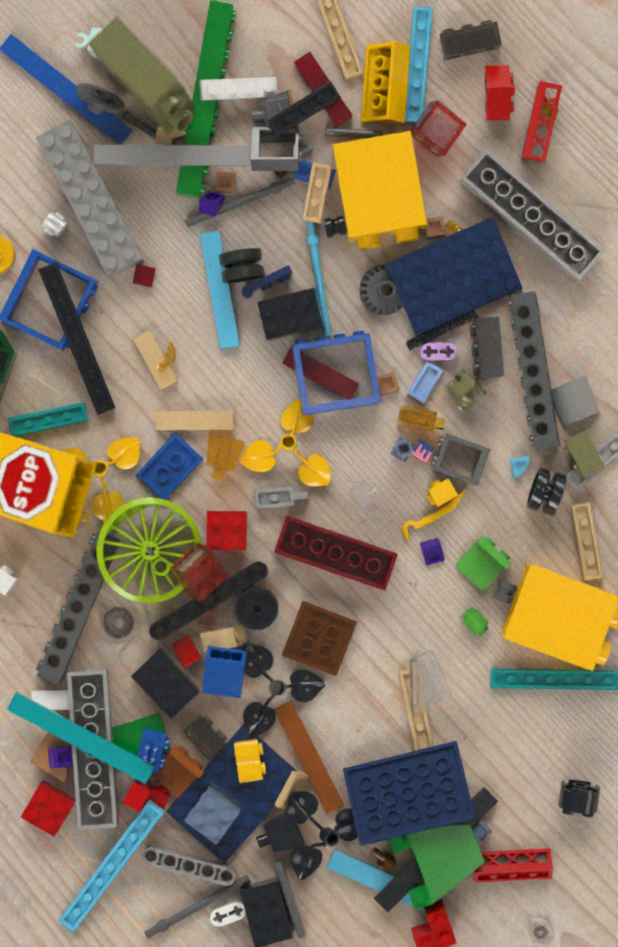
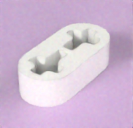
(229, 918)

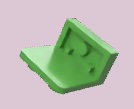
(483, 562)

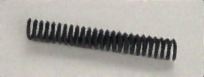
(440, 328)

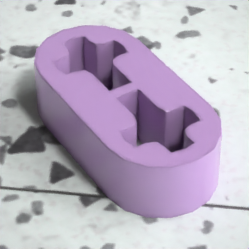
(438, 346)

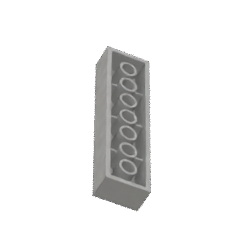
(90, 199)
(531, 215)
(93, 778)

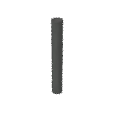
(140, 125)
(352, 133)

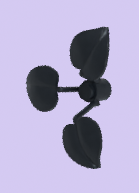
(304, 688)
(300, 808)

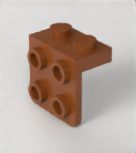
(179, 770)

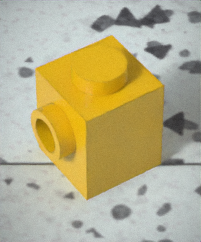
(441, 492)

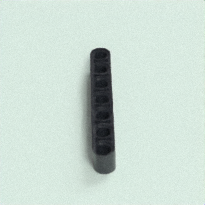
(202, 608)

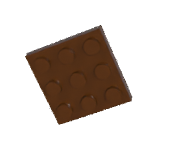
(319, 638)

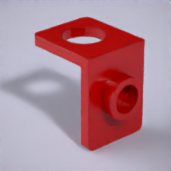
(186, 651)

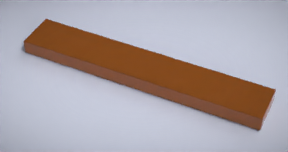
(308, 757)

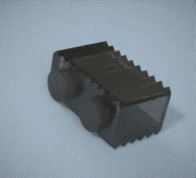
(205, 736)

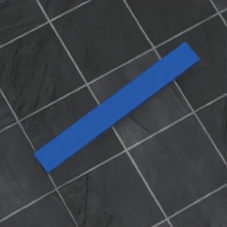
(63, 88)

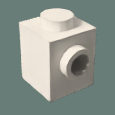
(7, 580)

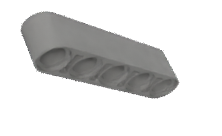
(181, 858)

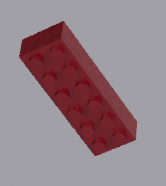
(335, 553)

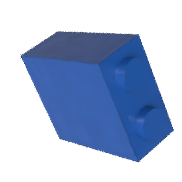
(224, 671)

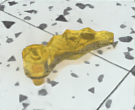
(169, 358)

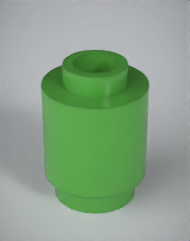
(475, 621)

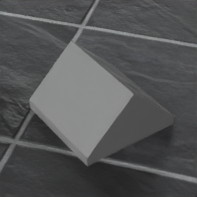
(574, 401)

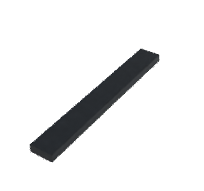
(76, 338)
(411, 873)

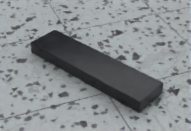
(303, 109)

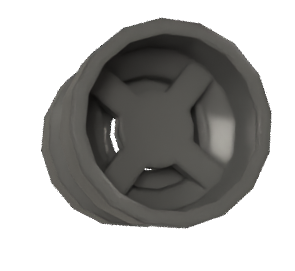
(504, 591)

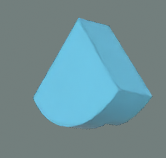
(519, 465)

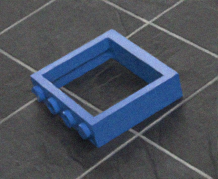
(21, 284)
(338, 405)

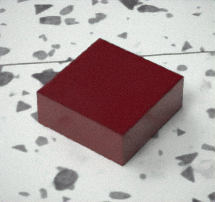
(144, 275)

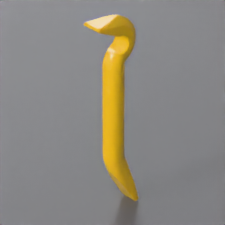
(432, 517)

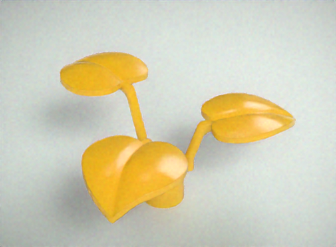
(125, 454)
(260, 456)

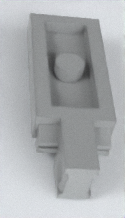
(278, 497)

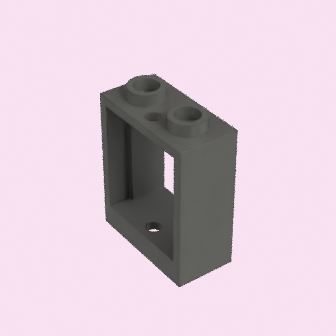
(265, 135)
(480, 464)

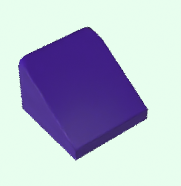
(211, 203)
(432, 551)
(60, 757)

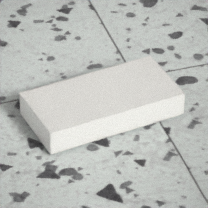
(52, 699)

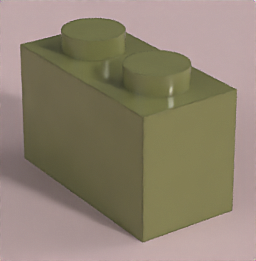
(584, 454)

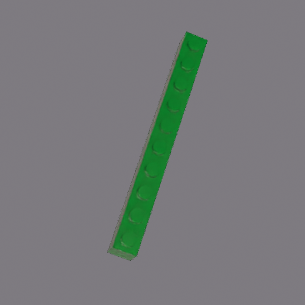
(210, 66)

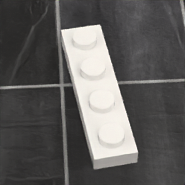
(238, 88)

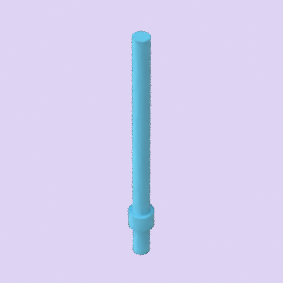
(313, 240)

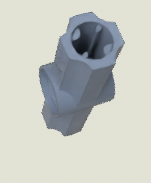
(402, 449)

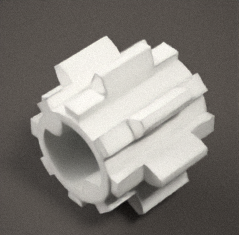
(54, 224)

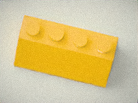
(385, 83)

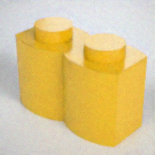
(248, 760)

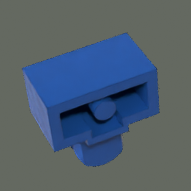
(152, 747)

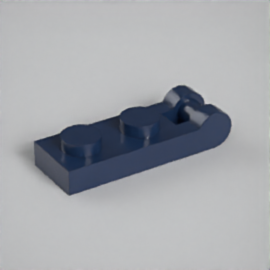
(266, 282)

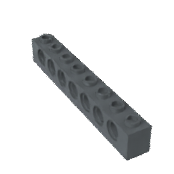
(516, 304)
(56, 673)

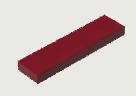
(317, 78)
(323, 375)

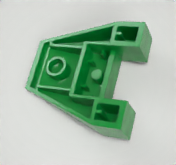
(444, 857)

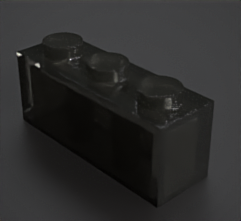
(469, 40)

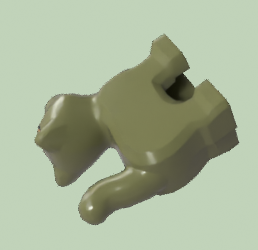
(461, 389)

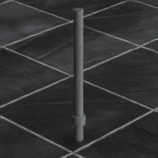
(274, 188)
(163, 925)

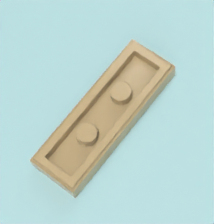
(316, 192)
(153, 357)

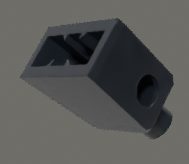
(281, 834)

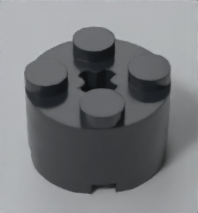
(579, 797)

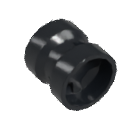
(335, 226)

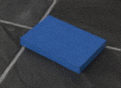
(169, 466)

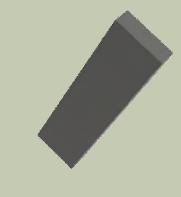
(289, 897)

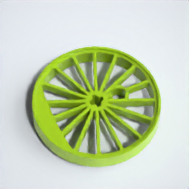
(124, 513)

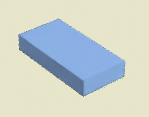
(425, 382)

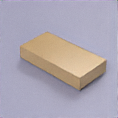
(294, 783)

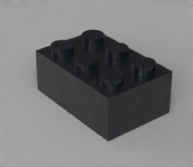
(291, 314)
(487, 348)
(166, 683)
(266, 912)

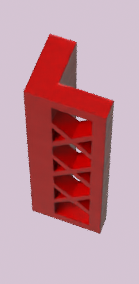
(534, 118)
(515, 871)

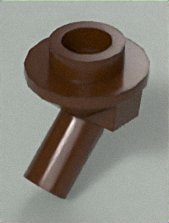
(385, 861)

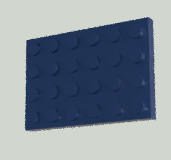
(454, 275)
(408, 793)
(253, 798)

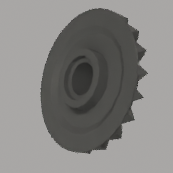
(99, 99)
(372, 294)

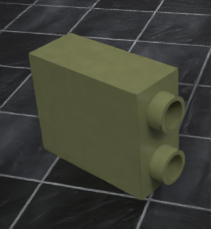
(143, 76)

